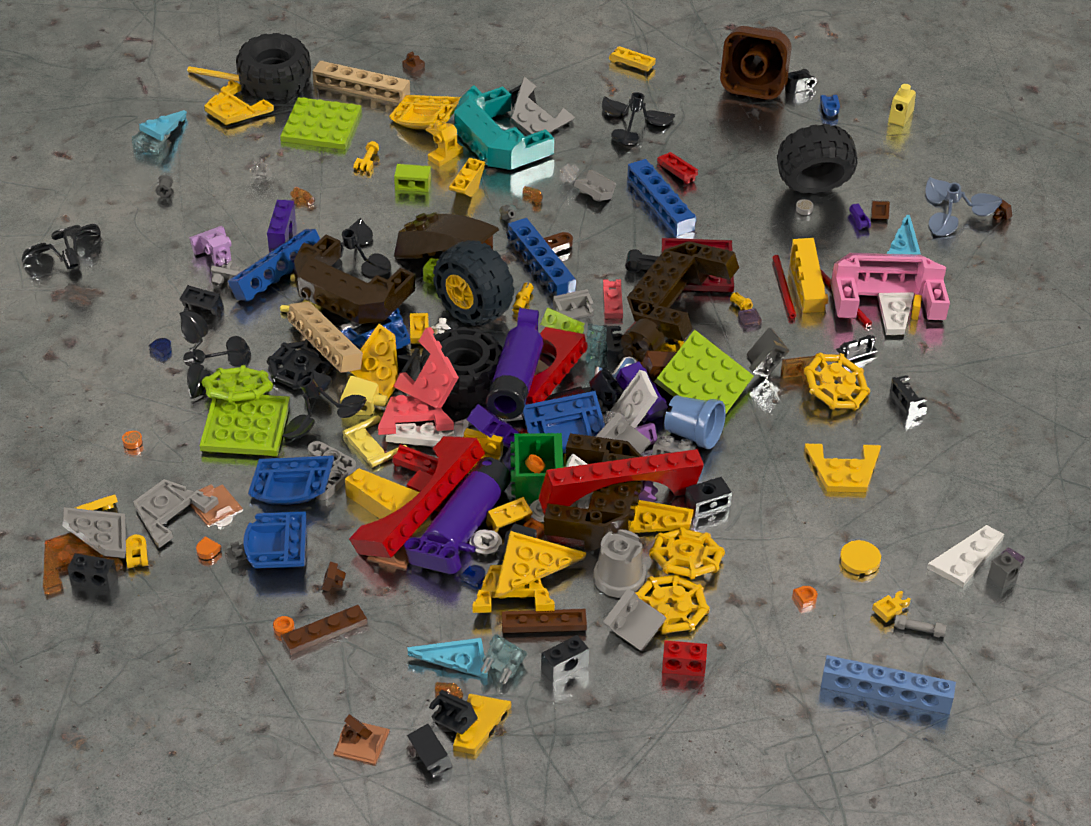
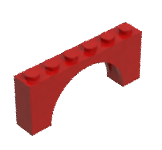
(566, 349)

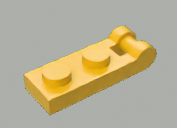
(632, 58)

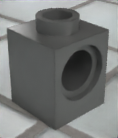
(1004, 570)

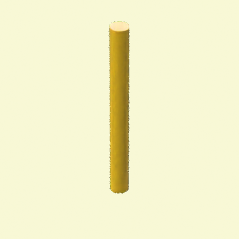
(212, 73)

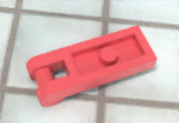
(612, 299)

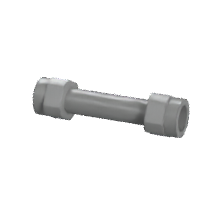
(938, 629)

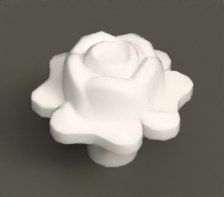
(441, 326)

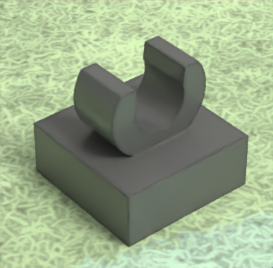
(236, 555)

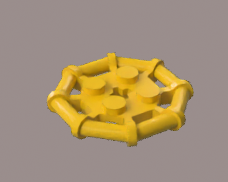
(828, 390)
(677, 554)
(679, 597)

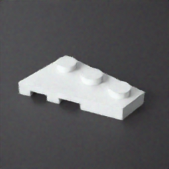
(895, 311)

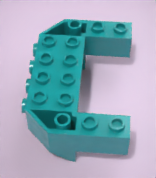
(493, 145)

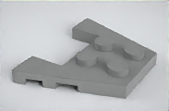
(531, 117)
(166, 501)

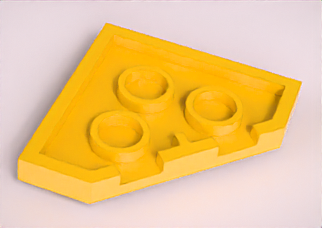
(379, 360)

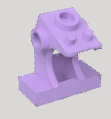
(217, 245)

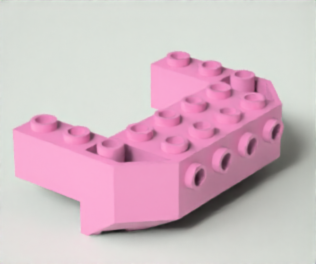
(888, 273)

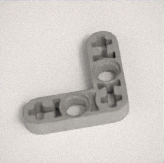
(338, 468)

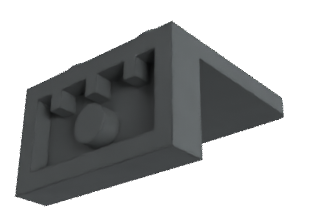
(767, 353)

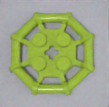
(237, 384)

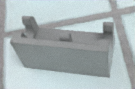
(574, 304)

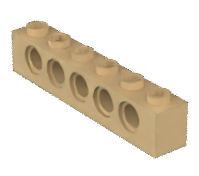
(360, 82)
(325, 337)

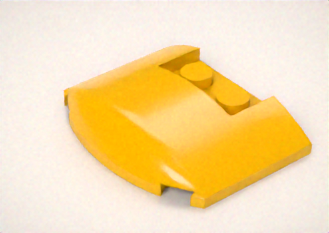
(421, 110)

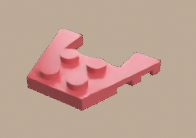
(435, 378)
(411, 409)

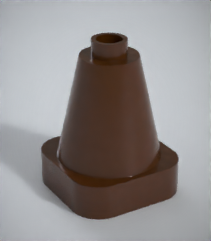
(755, 62)

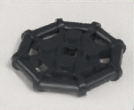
(291, 361)

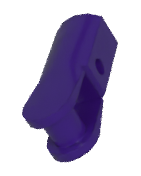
(859, 216)

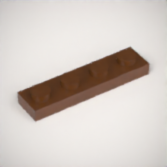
(544, 620)
(324, 629)

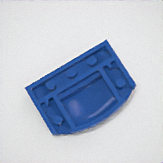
(565, 415)
(290, 479)
(276, 540)

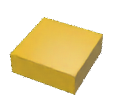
(916, 307)

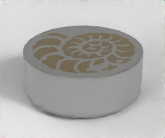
(804, 207)

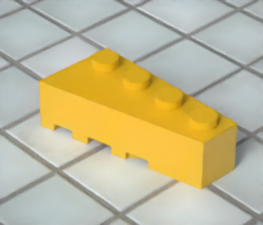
(807, 276)
(377, 493)

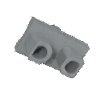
(224, 274)

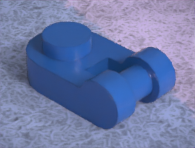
(830, 104)

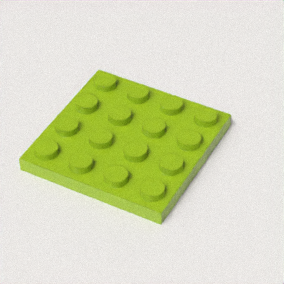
(321, 123)
(704, 373)
(246, 426)

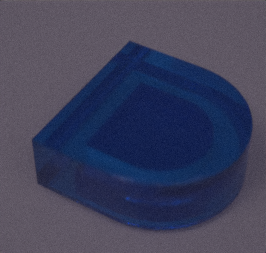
(161, 346)
(474, 575)

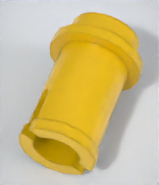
(742, 302)

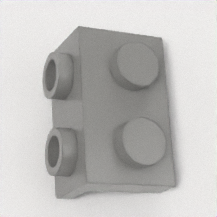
(596, 185)

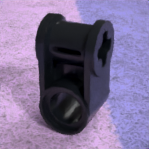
(800, 81)
(606, 387)

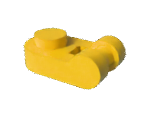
(136, 545)

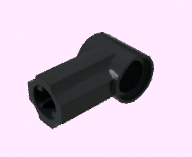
(637, 261)

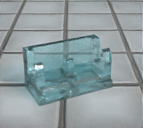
(596, 344)

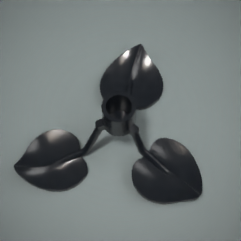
(636, 104)
(358, 235)
(69, 255)
(193, 329)
(312, 387)

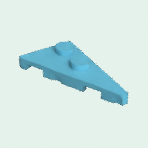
(163, 125)
(905, 239)
(457, 655)

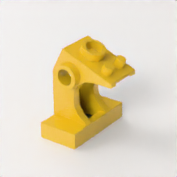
(446, 137)

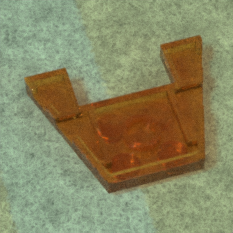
(58, 556)

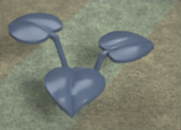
(945, 224)

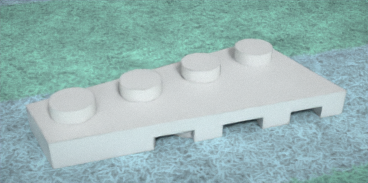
(423, 435)
(967, 556)

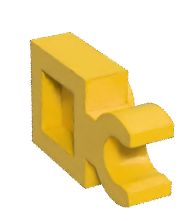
(888, 607)

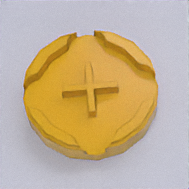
(860, 557)

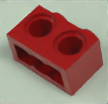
(684, 658)

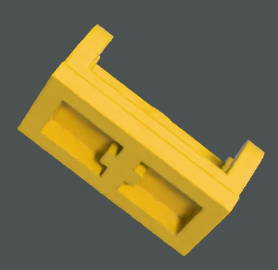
(508, 514)

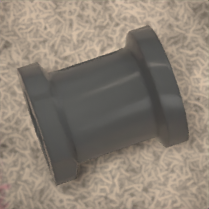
(164, 184)

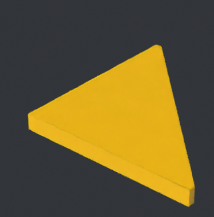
(532, 559)

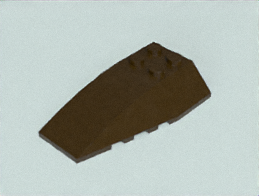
(439, 233)

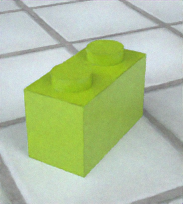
(412, 177)

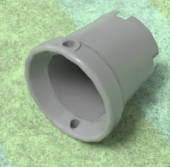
(619, 564)

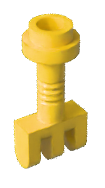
(372, 148)

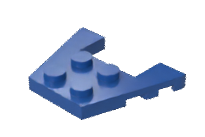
(395, 325)

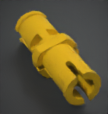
(522, 297)

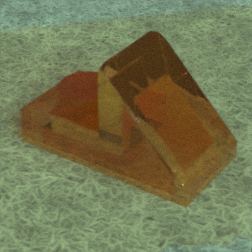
(795, 367)

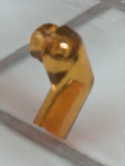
(304, 194)
(535, 194)
(451, 688)

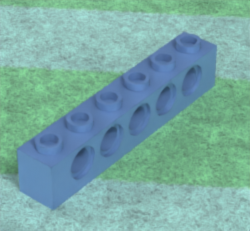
(888, 684)

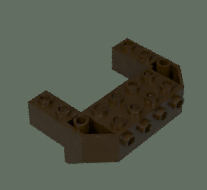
(668, 278)
(344, 293)
(610, 507)

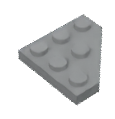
(98, 529)

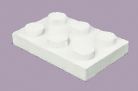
(636, 399)

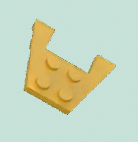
(231, 109)
(844, 474)
(488, 590)

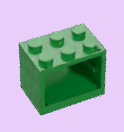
(544, 445)

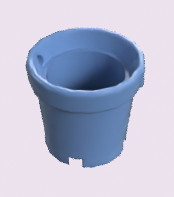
(696, 420)

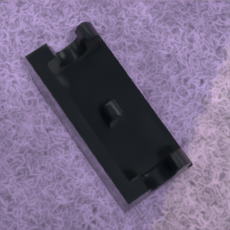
(202, 299)
(614, 348)
(906, 396)
(453, 712)
(430, 749)

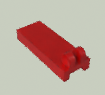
(678, 167)
(415, 460)

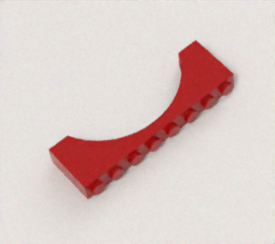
(571, 483)
(388, 534)

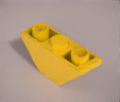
(468, 178)

